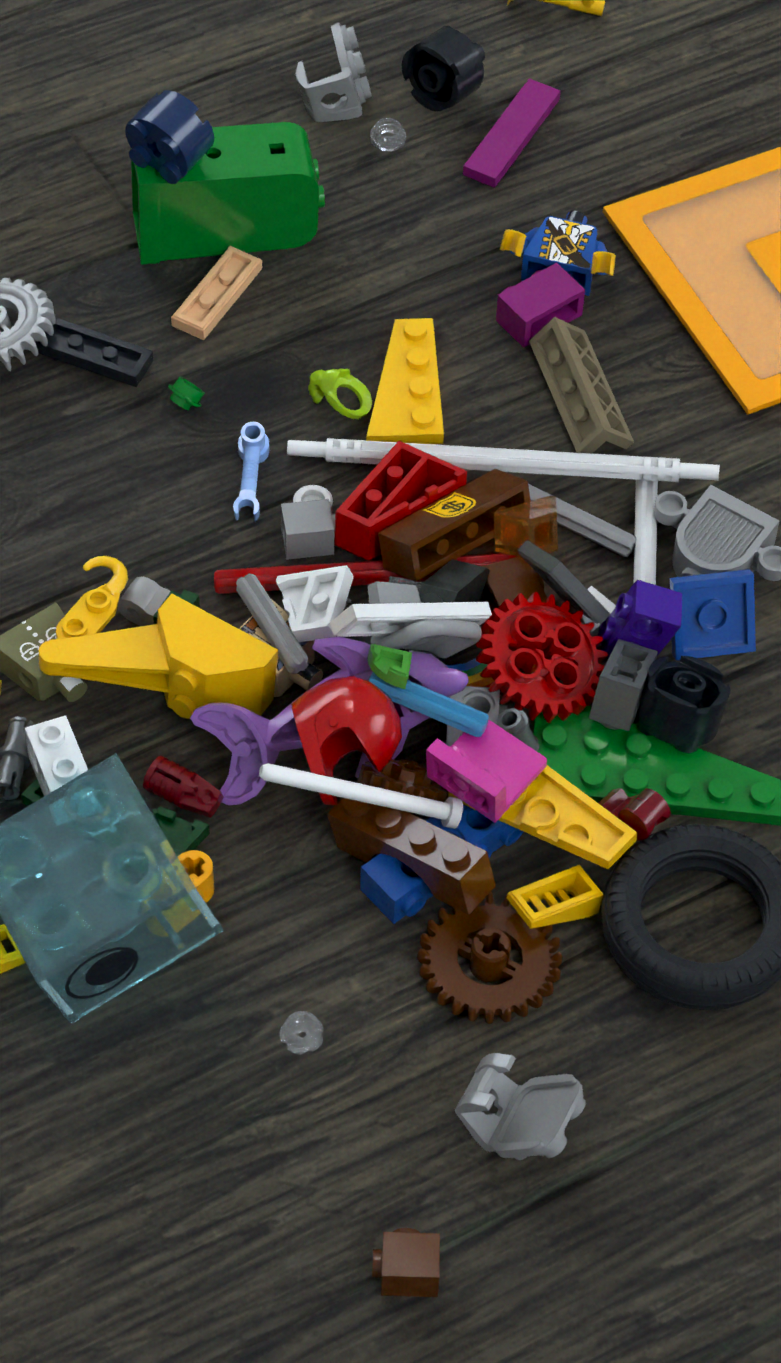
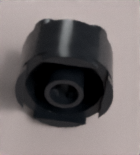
(444, 68)
(682, 702)

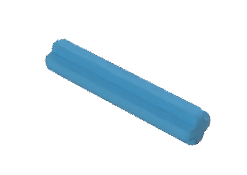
(435, 706)

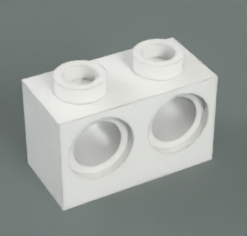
(54, 753)

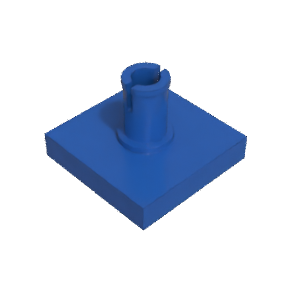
(715, 614)

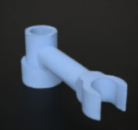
(253, 449)

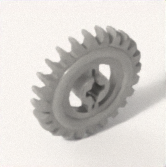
(34, 318)

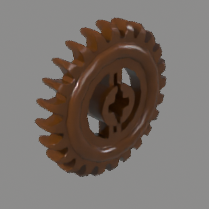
(492, 933)

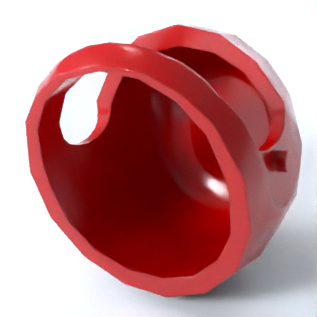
(345, 718)

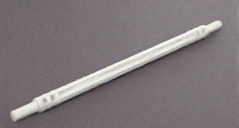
(515, 460)

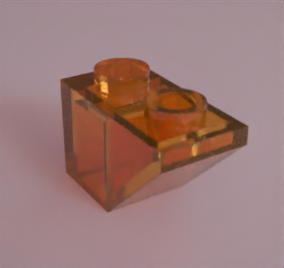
(528, 521)

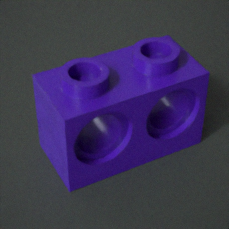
(644, 617)

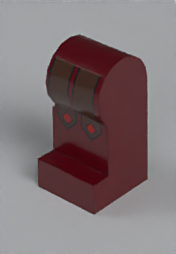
(638, 811)

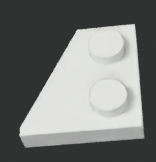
(315, 600)

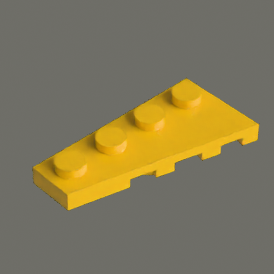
(409, 389)
(569, 819)

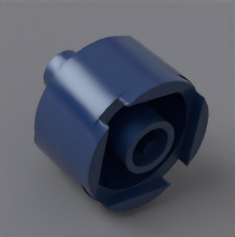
(168, 135)

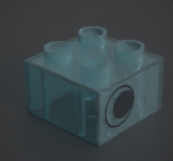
(97, 890)

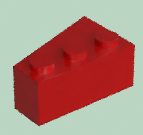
(390, 492)

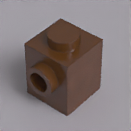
(408, 1263)

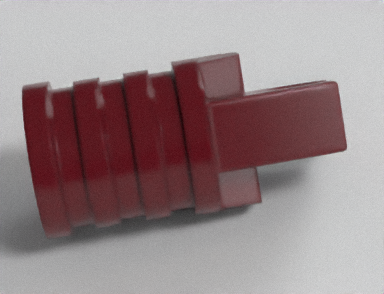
(182, 787)

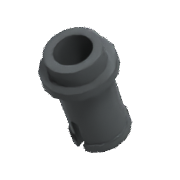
(517, 724)

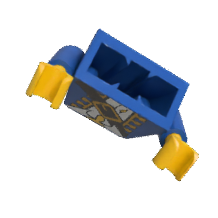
(564, 242)

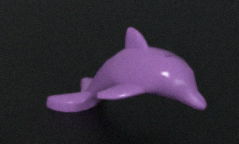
(259, 740)

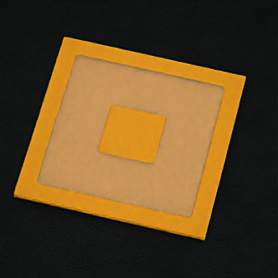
(718, 265)

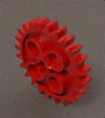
(541, 656)

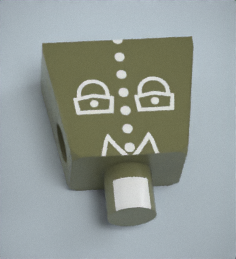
(21, 657)

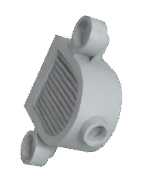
(720, 535)

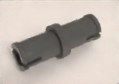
(14, 758)

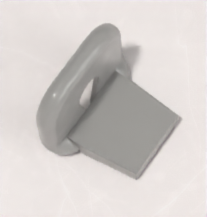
(436, 636)

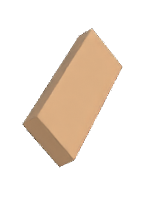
(216, 293)

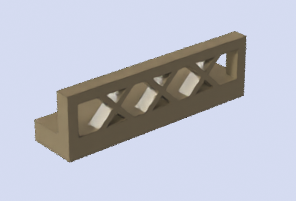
(579, 387)

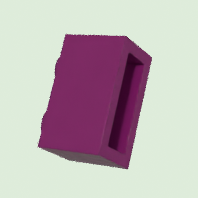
(537, 300)

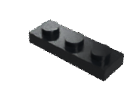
(97, 352)

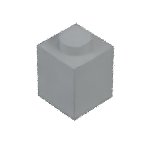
(307, 529)

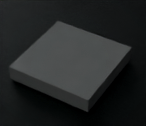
(563, 582)

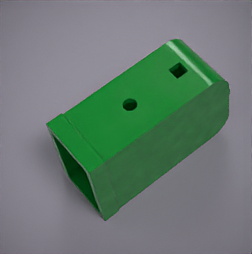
(246, 193)

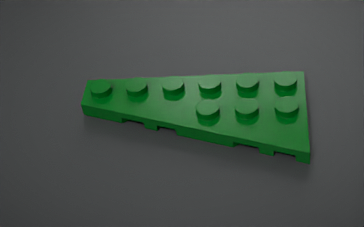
(691, 783)

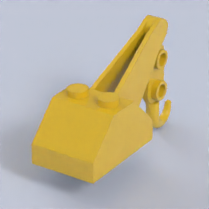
(183, 655)

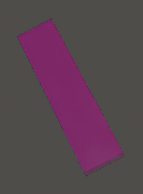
(511, 133)

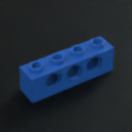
(400, 895)

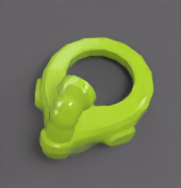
(326, 384)

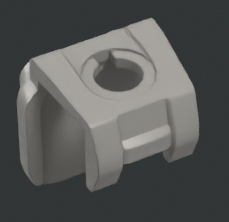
(346, 82)
(528, 1115)

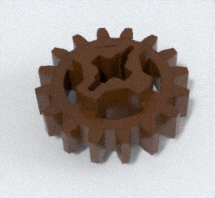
(402, 777)

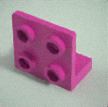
(485, 770)

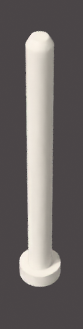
(448, 811)

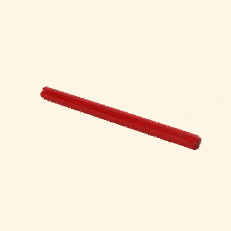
(364, 572)

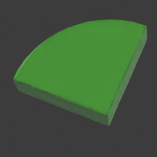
(390, 664)

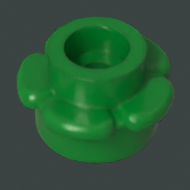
(185, 393)

